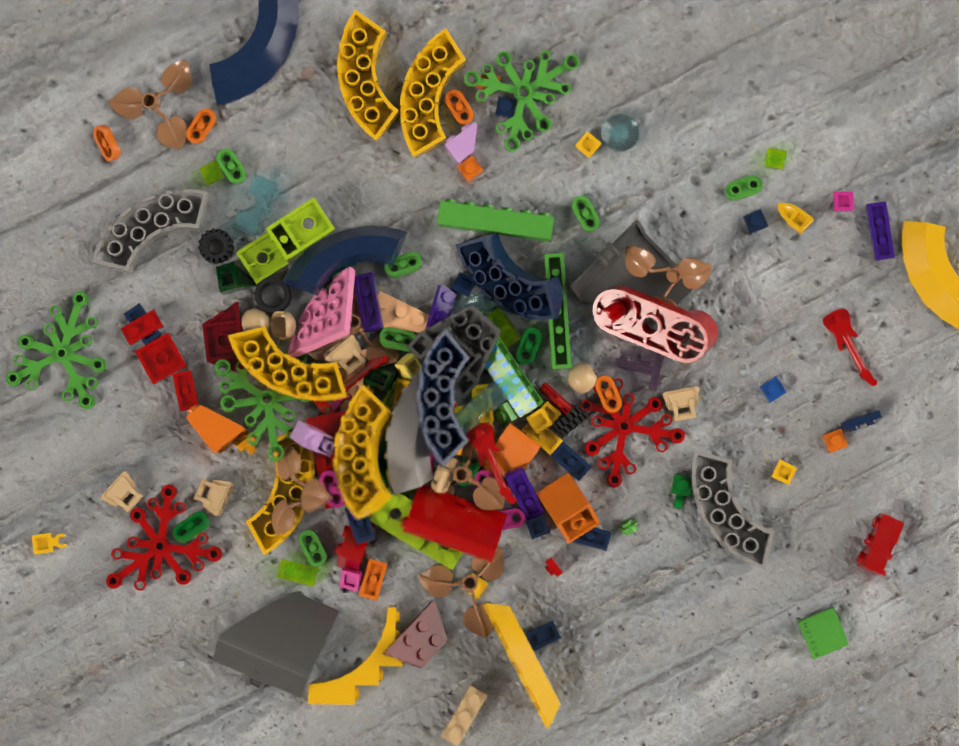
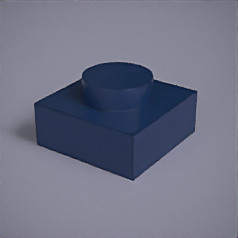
(505, 107)
(755, 221)
(463, 284)
(537, 527)

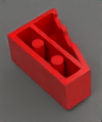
(879, 544)

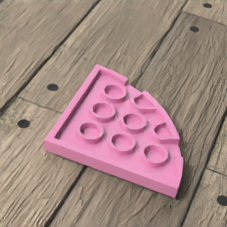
(325, 316)

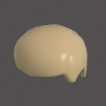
(254, 319)
(283, 325)
(582, 377)

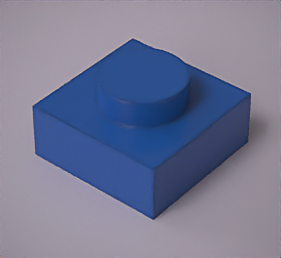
(772, 389)

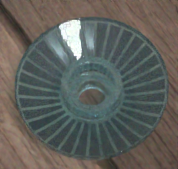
(621, 123)

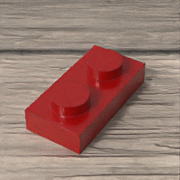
(142, 327)
(185, 390)

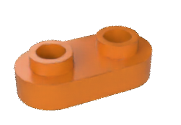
(459, 108)
(200, 126)
(106, 142)
(608, 394)

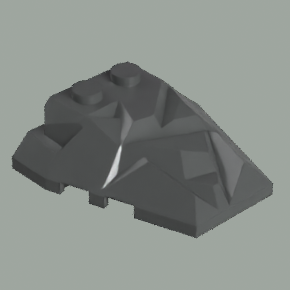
(473, 333)

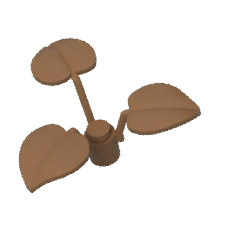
(130, 101)
(692, 270)
(375, 348)
(313, 493)
(487, 493)
(439, 579)

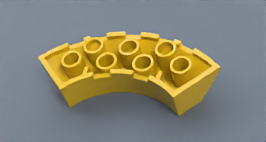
(358, 76)
(423, 92)
(930, 269)
(283, 372)
(358, 451)
(287, 490)
(524, 661)

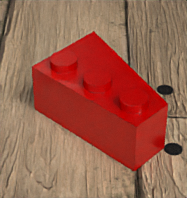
(348, 552)

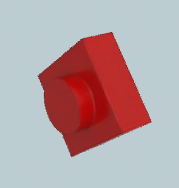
(552, 568)

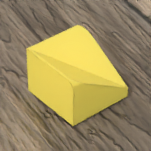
(408, 366)

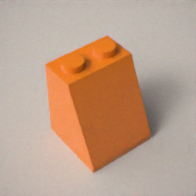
(214, 428)
(516, 451)
(568, 508)

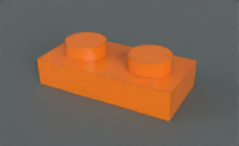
(373, 579)

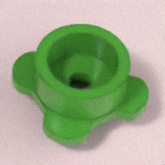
(629, 526)

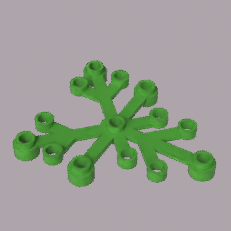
(542, 80)
(69, 331)
(270, 421)

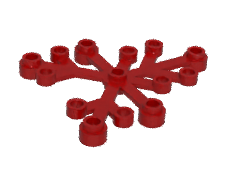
(653, 431)
(141, 560)

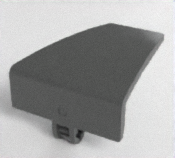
(610, 270)
(278, 643)

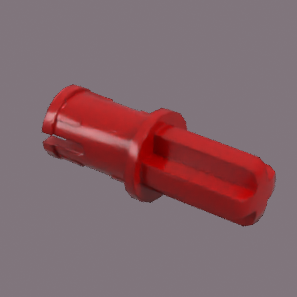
(555, 398)

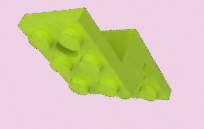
(285, 240)
(384, 520)

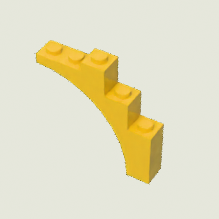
(343, 689)

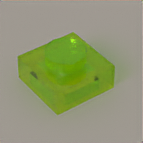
(775, 159)
(211, 173)

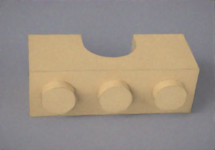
(464, 715)

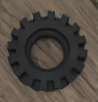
(227, 246)
(570, 421)

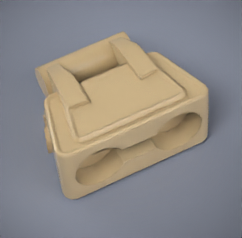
(343, 352)
(680, 399)
(443, 476)
(119, 490)
(216, 497)

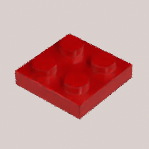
(161, 358)

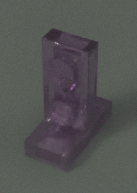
(644, 368)

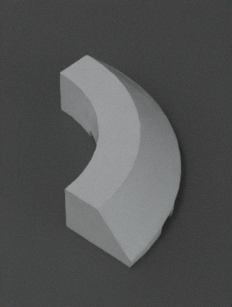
(146, 223)
(406, 447)
(722, 512)

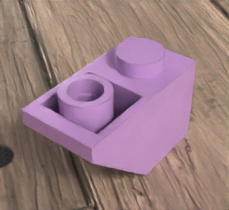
(462, 145)
(313, 438)

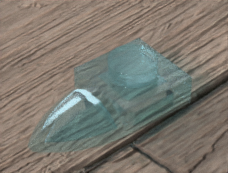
(480, 302)

